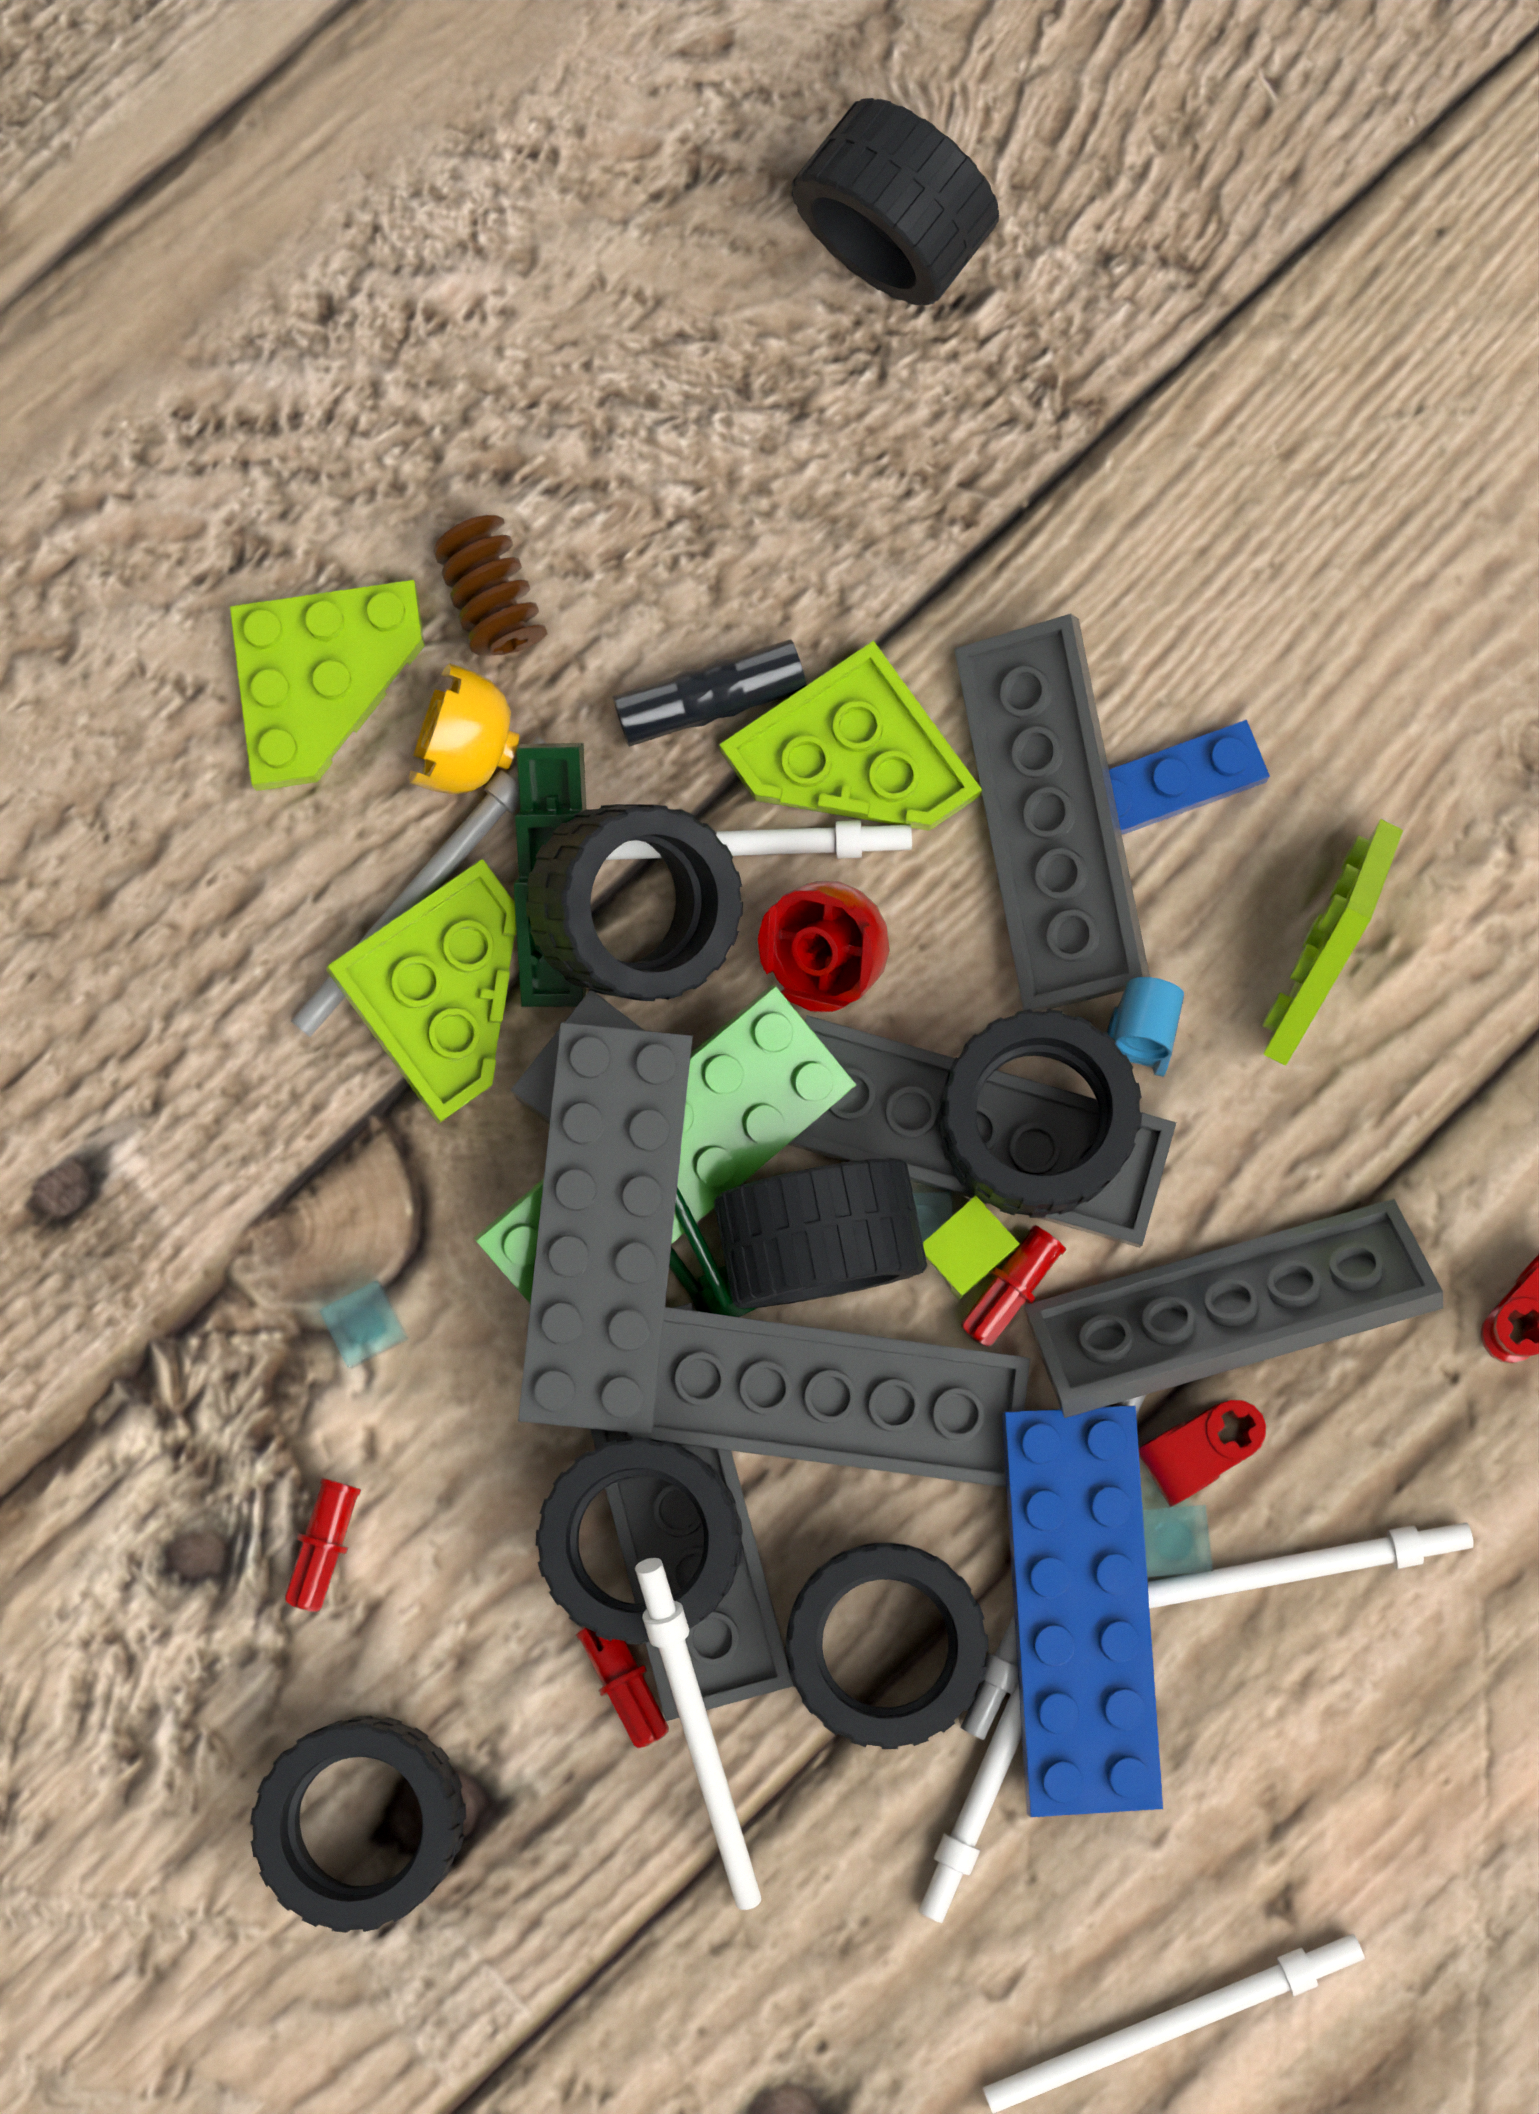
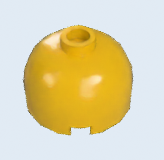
(464, 734)

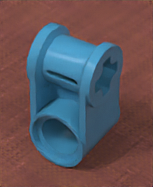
(1147, 1022)

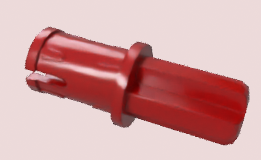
(1012, 1286)
(321, 1545)
(625, 1688)

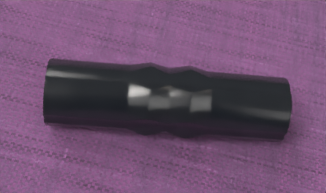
(709, 692)

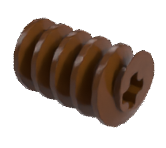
(483, 587)

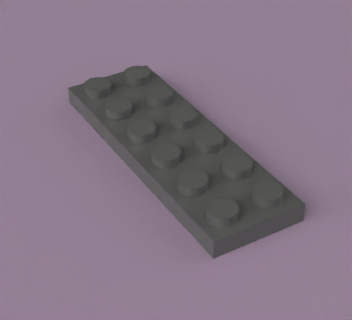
(1051, 814)
(1019, 1119)
(605, 1228)
(1232, 1307)
(835, 1397)
(739, 1644)

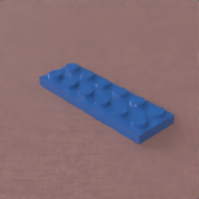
(1081, 1612)

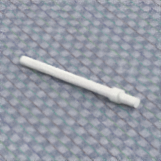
(846, 839)
(1401, 1547)
(668, 1630)
(958, 1851)
(1294, 1973)

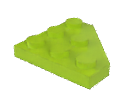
(318, 672)
(853, 750)
(1332, 939)
(438, 987)

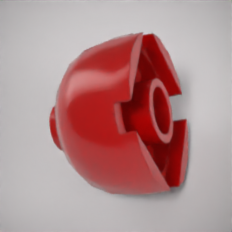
(824, 945)

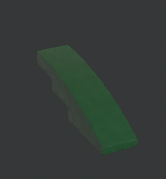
(549, 794)

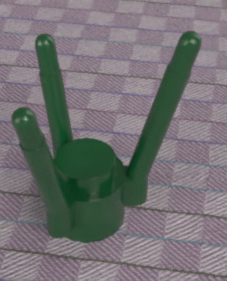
(715, 1292)

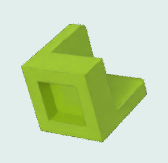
(969, 1246)

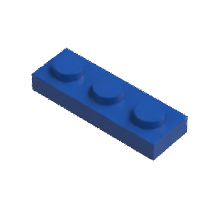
(1187, 776)

